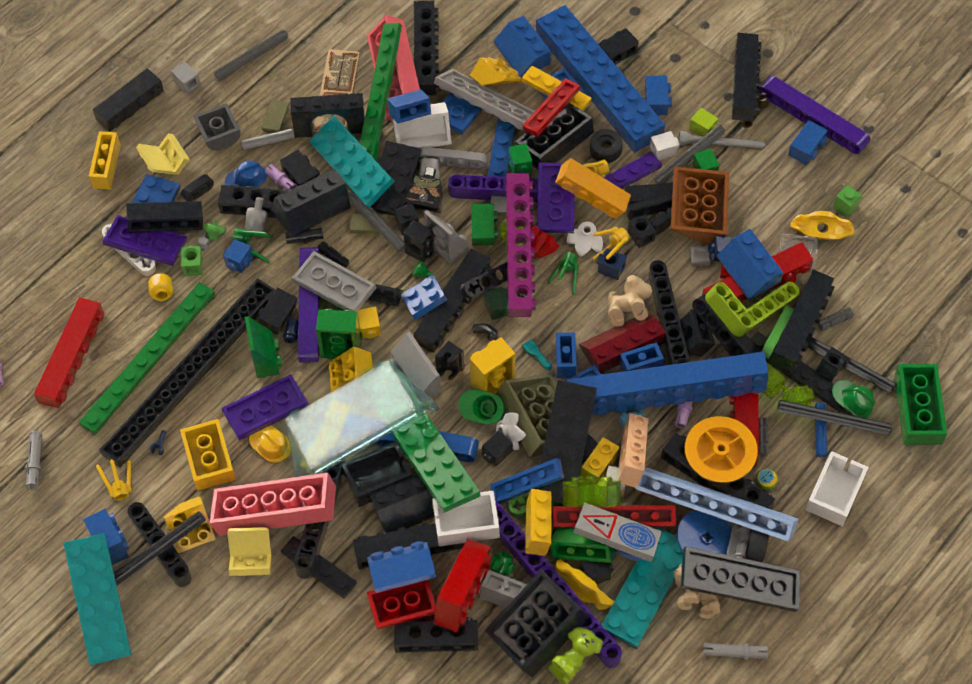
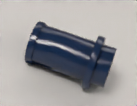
(290, 333)

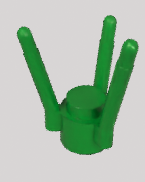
(245, 237)
(567, 264)

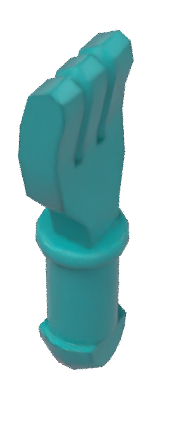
(532, 349)

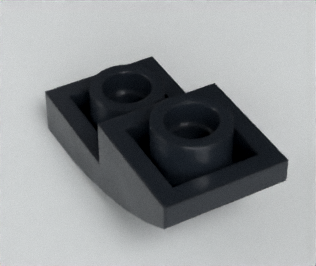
(662, 221)

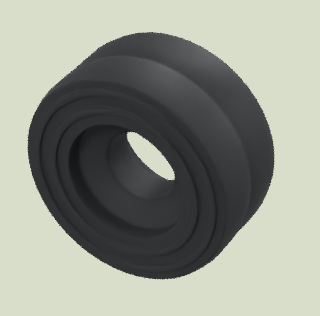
(606, 136)
(757, 546)

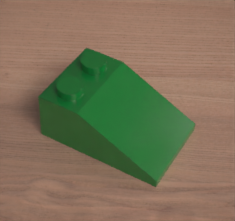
(263, 349)

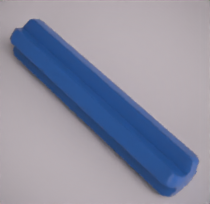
(821, 433)

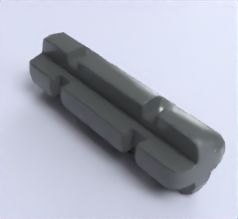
(835, 319)
(763, 436)

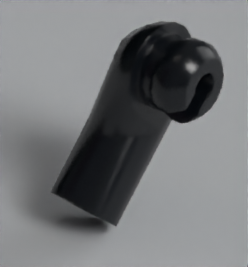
(486, 328)

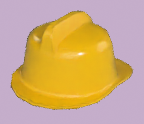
(270, 444)

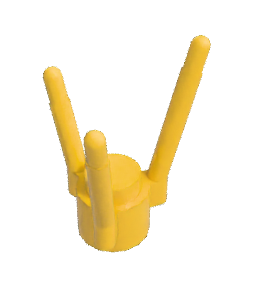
(600, 167)
(617, 239)
(119, 490)

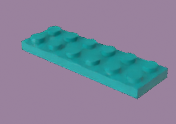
(351, 161)
(644, 592)
(97, 599)

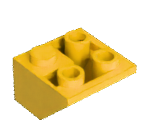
(494, 72)
(349, 366)
(198, 536)

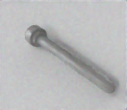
(687, 138)

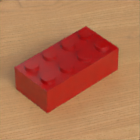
(462, 585)

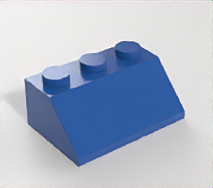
(522, 46)
(750, 264)
(401, 566)

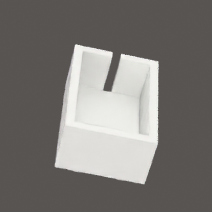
(427, 130)
(836, 489)
(472, 520)

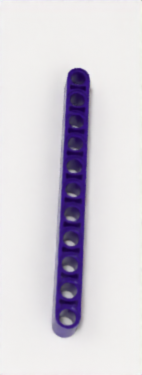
(517, 539)

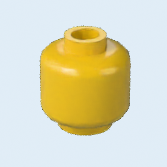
(160, 287)

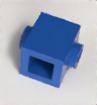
(238, 256)

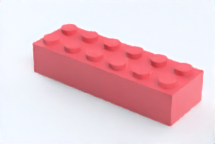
(404, 74)
(274, 503)

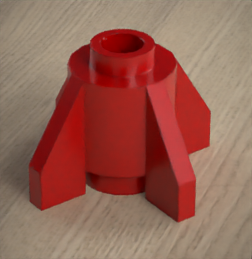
(543, 243)

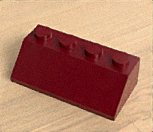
(606, 347)

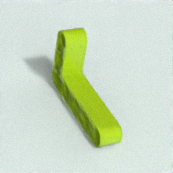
(742, 320)

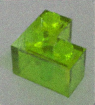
(593, 491)

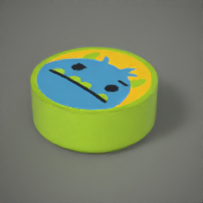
(767, 479)

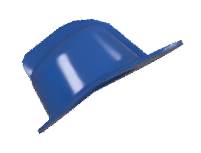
(247, 174)

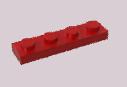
(551, 107)

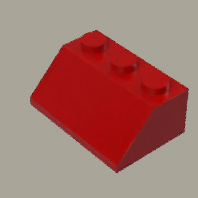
(401, 604)

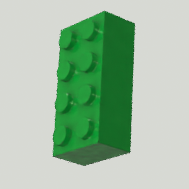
(920, 404)

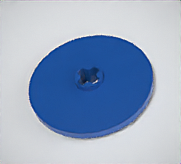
(696, 525)

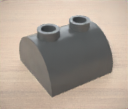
(218, 127)

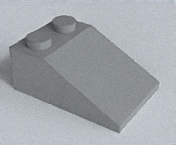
(446, 239)

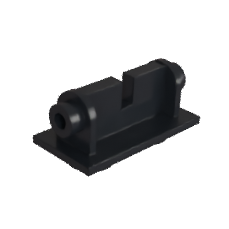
(386, 295)

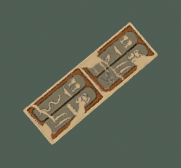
(337, 79)

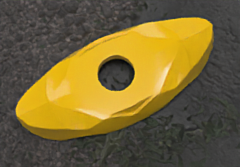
(837, 227)
(583, 586)

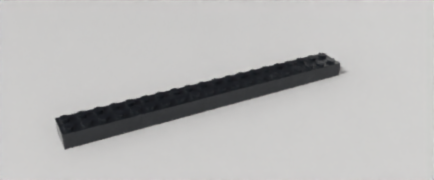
(185, 375)

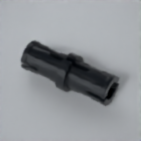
(308, 235)

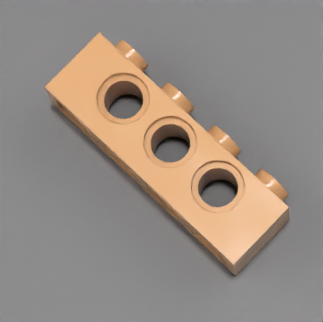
(633, 450)

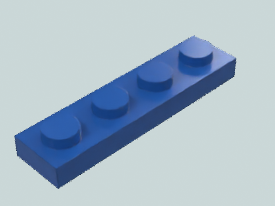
(500, 152)
(526, 480)

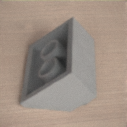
(415, 365)

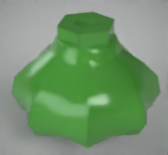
(214, 230)

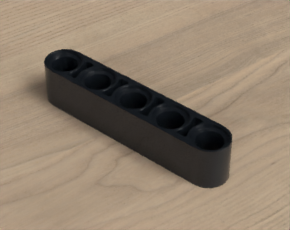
(733, 344)
(150, 537)

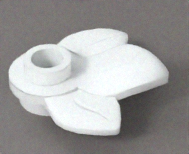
(585, 241)
(510, 429)

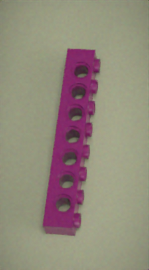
(519, 306)

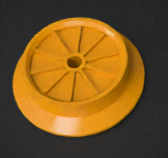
(721, 449)

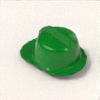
(854, 398)
(481, 406)

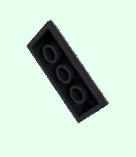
(559, 137)
(311, 203)
(403, 504)

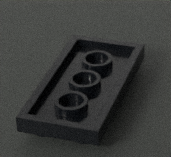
(401, 164)

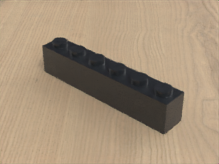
(745, 77)
(441, 319)
(802, 320)
(403, 537)

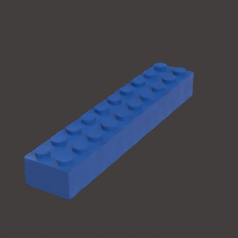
(599, 78)
(678, 383)

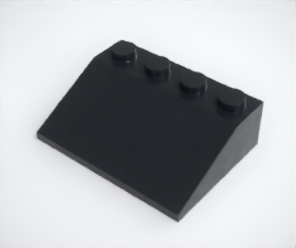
(536, 623)

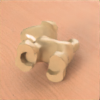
(632, 301)
(710, 602)

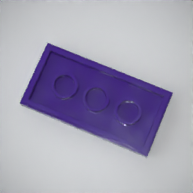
(554, 203)
(157, 246)
(264, 407)

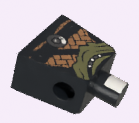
(426, 192)

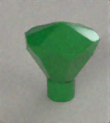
(421, 271)

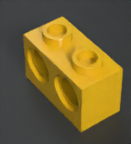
(603, 456)

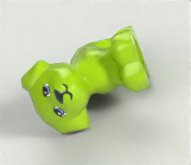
(572, 660)

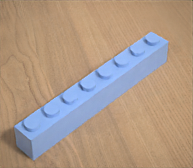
(718, 504)

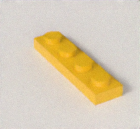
(547, 84)

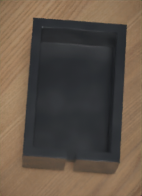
(375, 471)

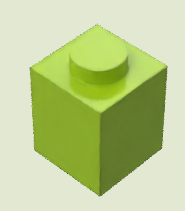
(703, 122)

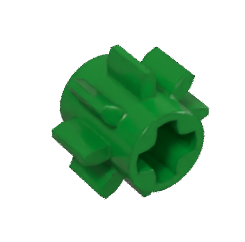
(502, 563)

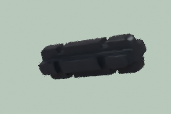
(333, 254)

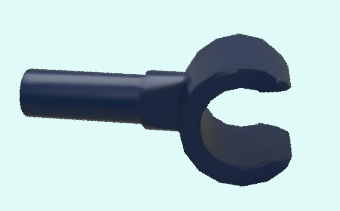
(159, 444)

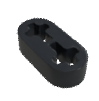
(197, 188)

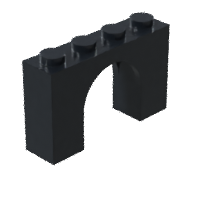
(306, 109)

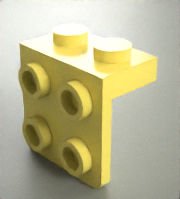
(166, 157)
(249, 551)

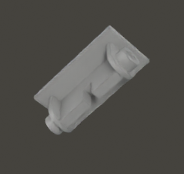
(739, 541)

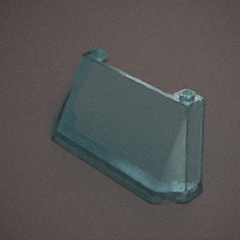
(354, 418)

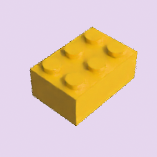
(492, 366)
(207, 455)

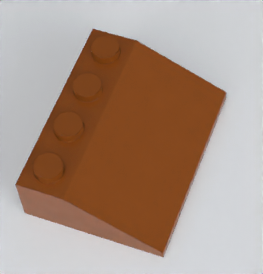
(700, 203)

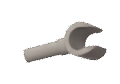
(203, 242)

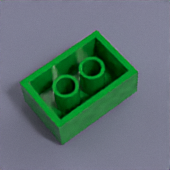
(337, 332)

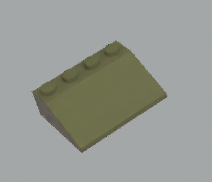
(533, 402)

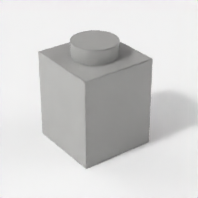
(185, 77)

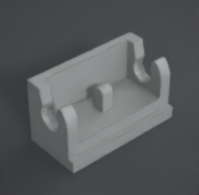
(500, 589)

